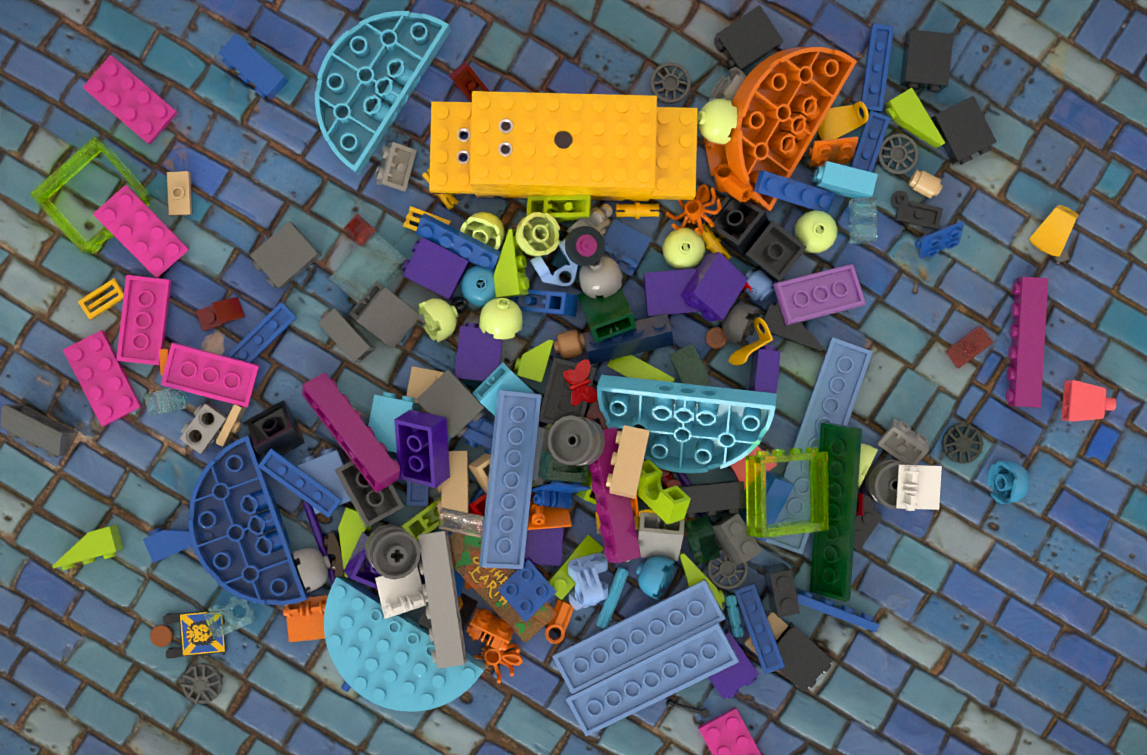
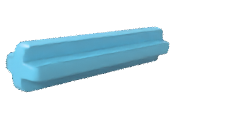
(613, 596)

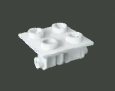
(918, 487)
(400, 594)

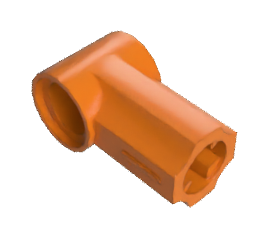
(727, 182)
(561, 620)

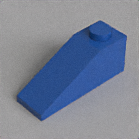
(548, 302)
(170, 541)

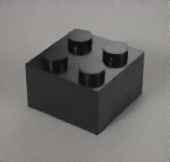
(774, 251)

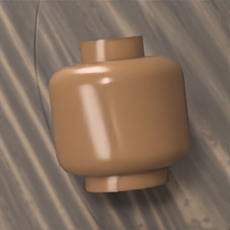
(569, 344)

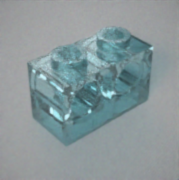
(862, 220)
(165, 401)
(232, 620)

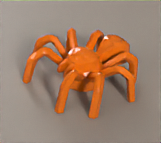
(695, 209)
(493, 657)

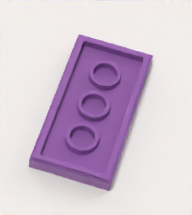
(819, 294)

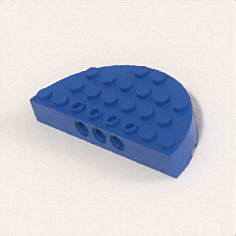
(250, 542)

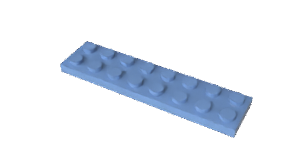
(510, 480)
(638, 636)
(652, 679)

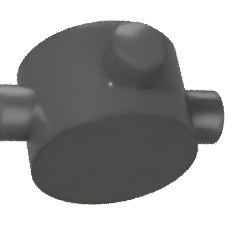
(1064, 256)

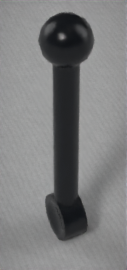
(704, 712)

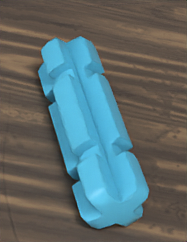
(734, 616)

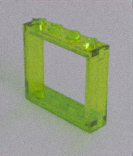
(66, 173)
(756, 492)

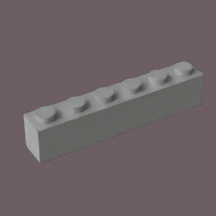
(442, 600)

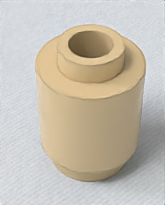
(925, 183)

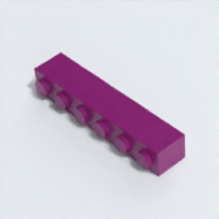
(1028, 342)
(351, 432)
(613, 510)

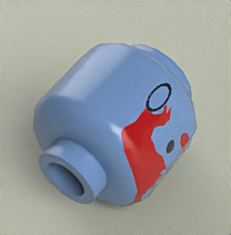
(758, 285)

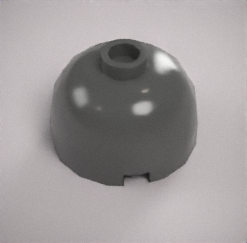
(740, 323)

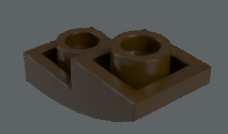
(332, 542)

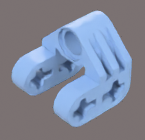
(545, 275)
(588, 587)

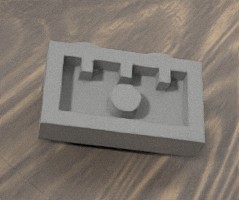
(395, 166)
(904, 443)

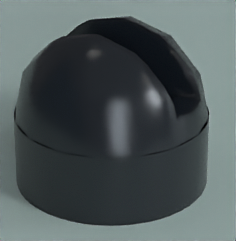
(461, 309)

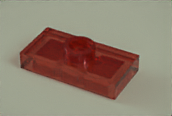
(359, 229)
(969, 346)

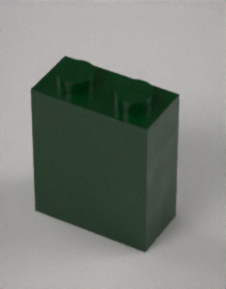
(607, 315)

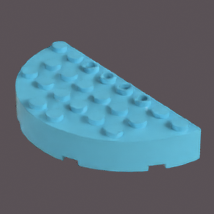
(371, 78)
(688, 423)
(389, 657)

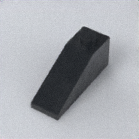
(795, 332)

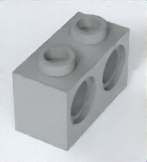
(208, 431)

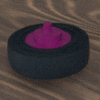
(584, 245)

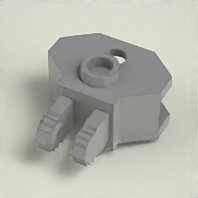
(597, 220)

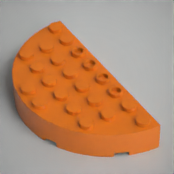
(781, 112)

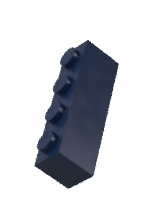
(647, 336)

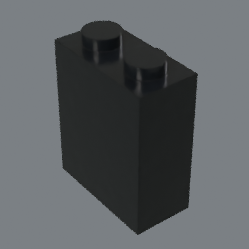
(748, 39)
(926, 60)
(964, 131)
(781, 589)
(802, 658)

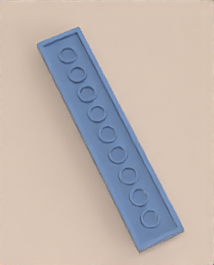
(829, 402)

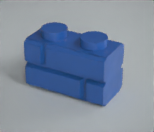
(480, 434)

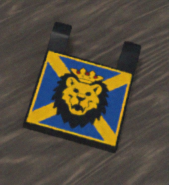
(195, 635)

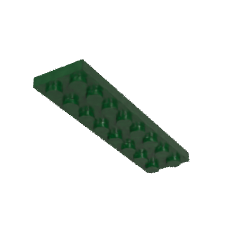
(835, 547)

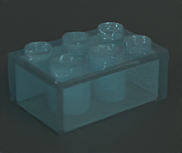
(367, 264)

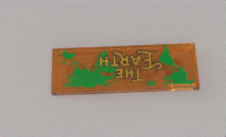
(487, 581)

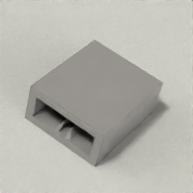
(658, 538)

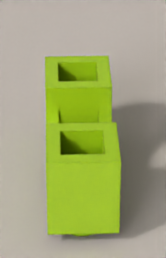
(669, 503)

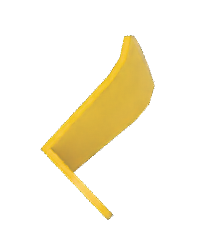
(842, 121)
(1054, 231)
(741, 355)

